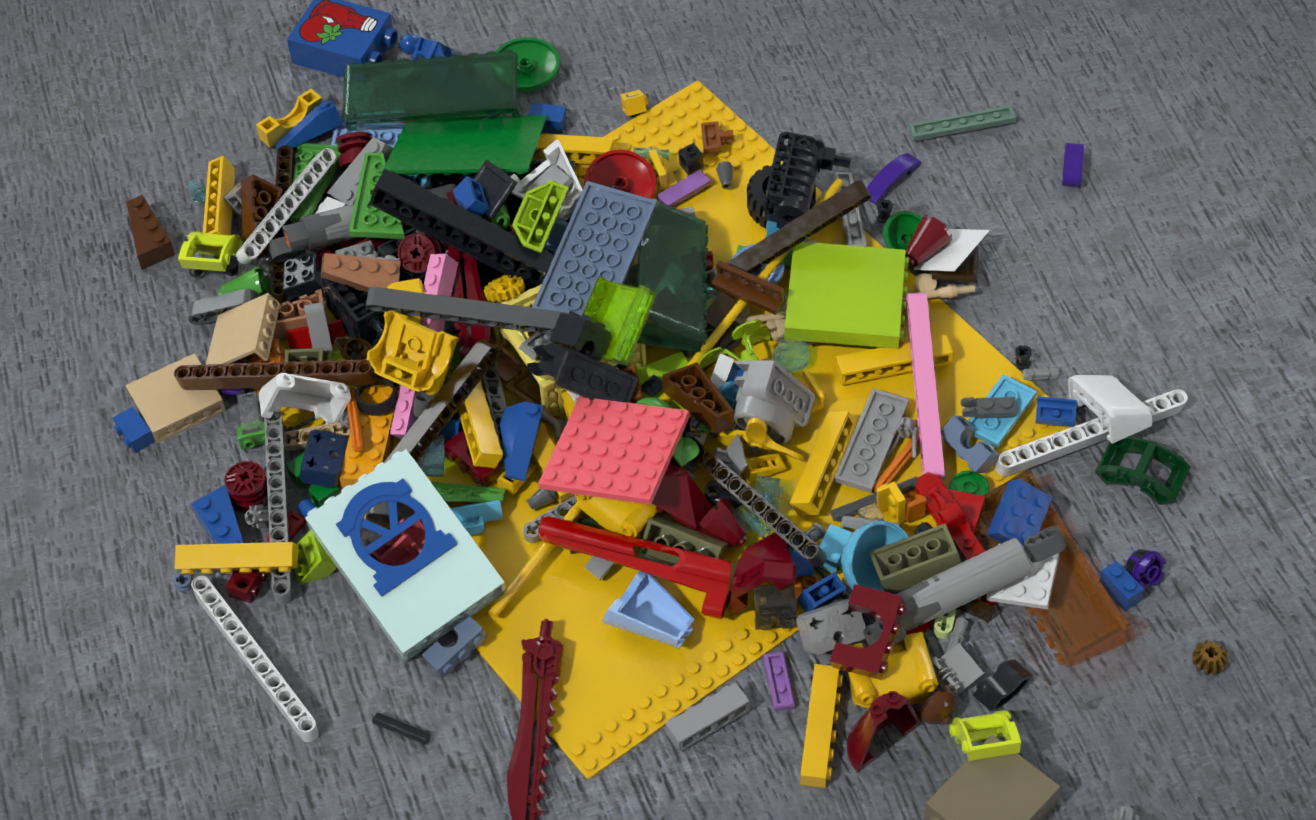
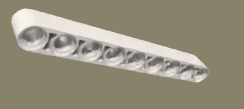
(280, 208)

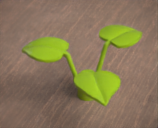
(751, 333)

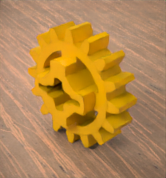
(504, 288)

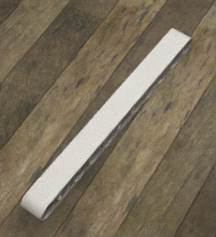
(1082, 434)
(258, 664)

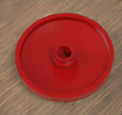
(625, 171)

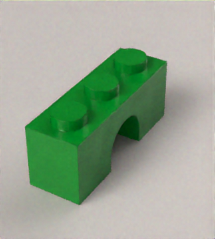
(317, 493)

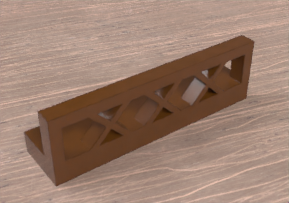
(747, 288)

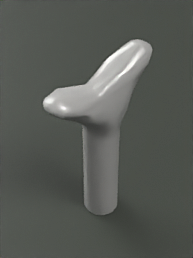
(556, 423)

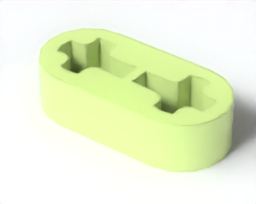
(949, 624)

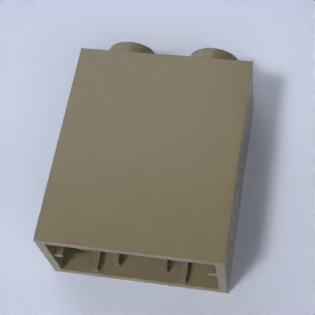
(994, 790)

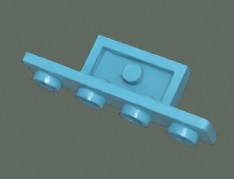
(474, 515)

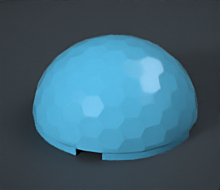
(856, 560)

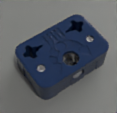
(323, 458)

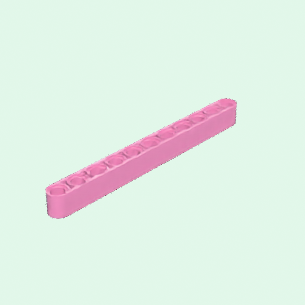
(925, 384)

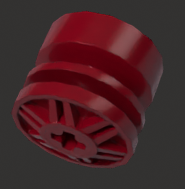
(350, 146)
(425, 245)
(246, 485)

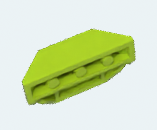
(538, 214)

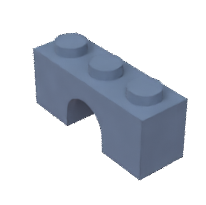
(958, 434)
(445, 659)

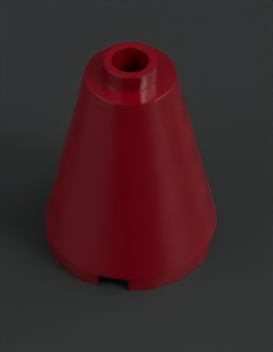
(927, 239)

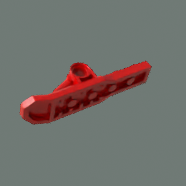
(947, 511)

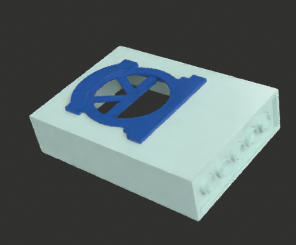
(433, 591)

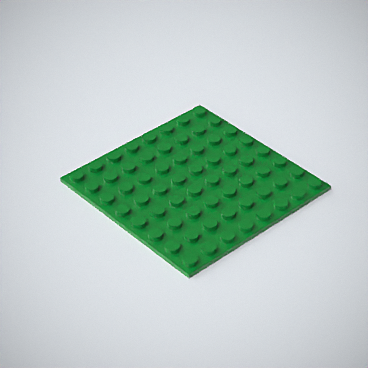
(465, 144)

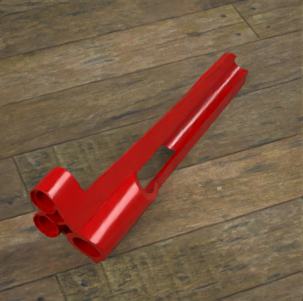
(692, 570)

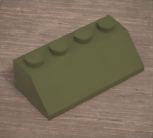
(676, 535)
(914, 559)

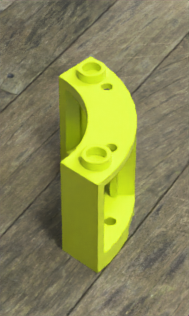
(202, 243)
(981, 728)

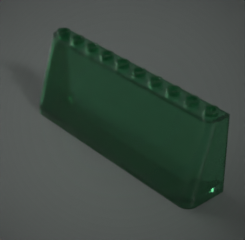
(431, 88)
(675, 268)

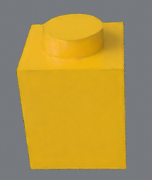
(633, 102)

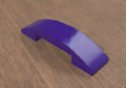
(890, 175)

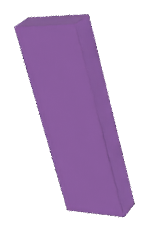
(684, 189)
(779, 681)

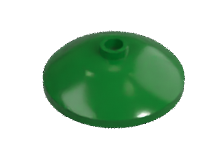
(900, 227)

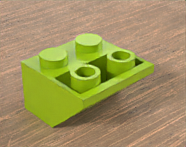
(312, 560)

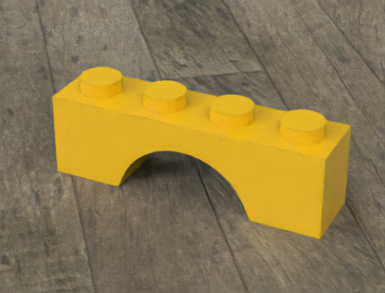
(273, 130)

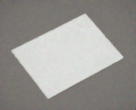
(955, 251)

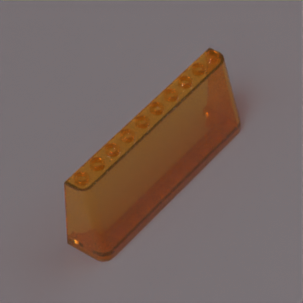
(1080, 611)

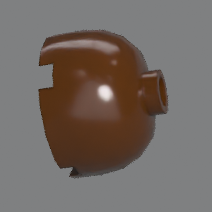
(937, 707)

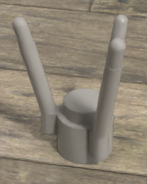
(905, 428)

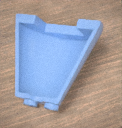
(650, 612)

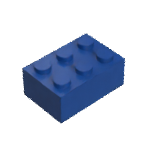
(1019, 512)

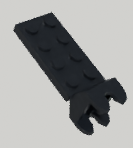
(582, 374)

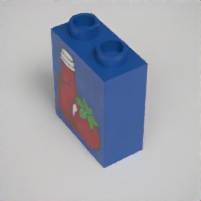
(340, 34)

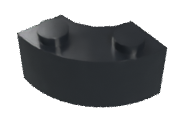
(1002, 685)

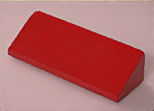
(300, 337)

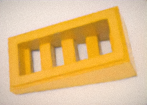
(752, 471)
(513, 487)

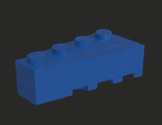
(218, 517)

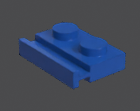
(1056, 411)

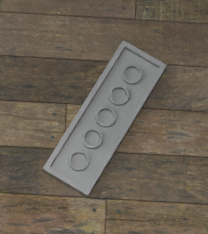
(871, 440)

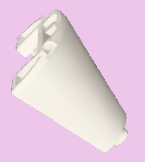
(555, 155)

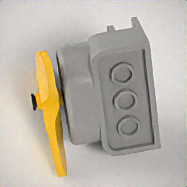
(768, 407)

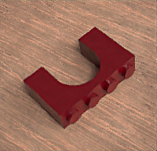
(871, 660)

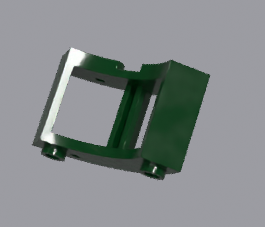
(1112, 473)

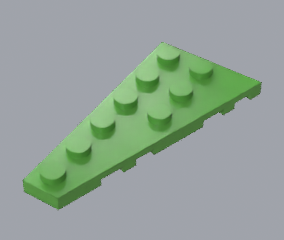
(304, 155)
(366, 219)
(469, 493)

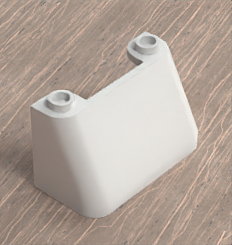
(323, 397)
(1112, 403)

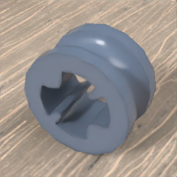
(182, 587)

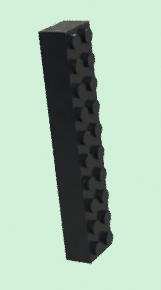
(459, 228)

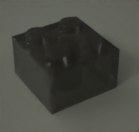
(774, 607)

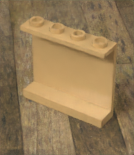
(244, 331)
(168, 406)

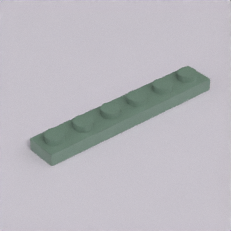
(962, 123)

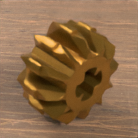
(1210, 657)

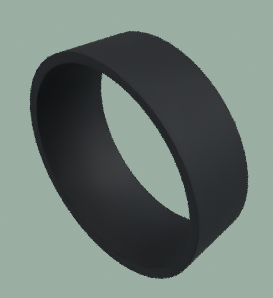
(380, 408)

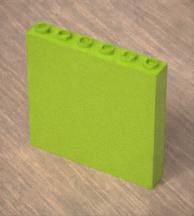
(846, 295)

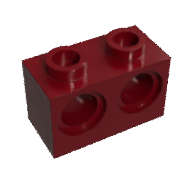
(251, 580)

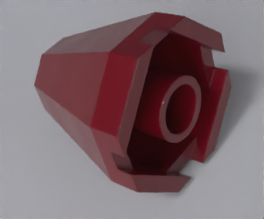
(724, 524)

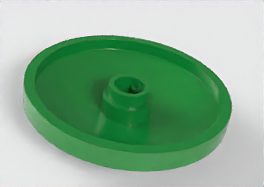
(537, 62)

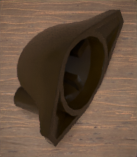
(353, 348)

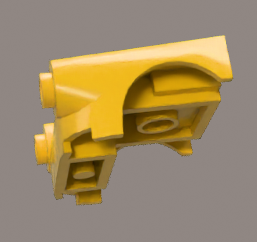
(412, 354)
(618, 515)
(908, 673)

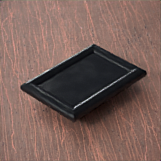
(496, 187)

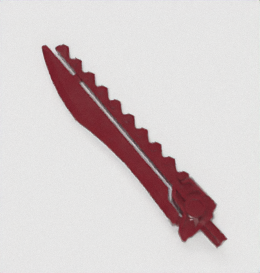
(474, 292)
(547, 666)

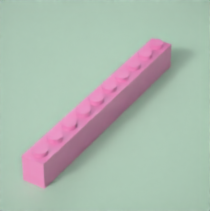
(438, 281)

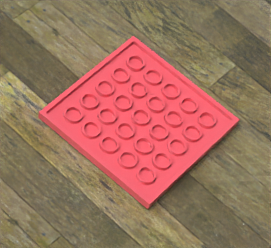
(614, 450)

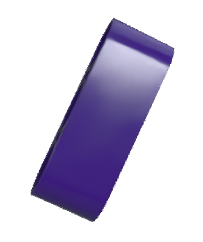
(1073, 164)

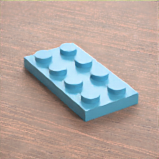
(996, 429)

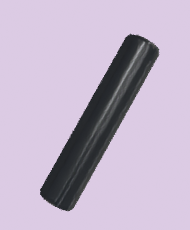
(401, 728)

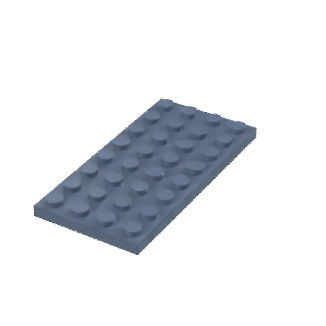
(597, 242)

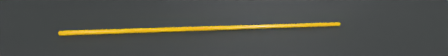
(710, 342)

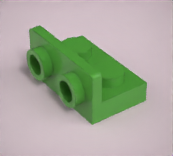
(252, 439)

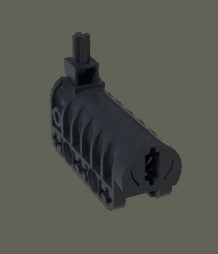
(797, 175)

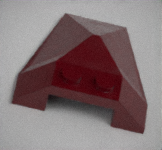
(681, 496)
(761, 563)

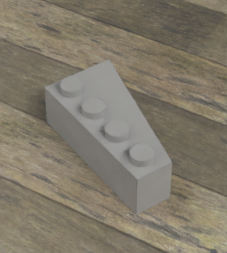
(346, 186)

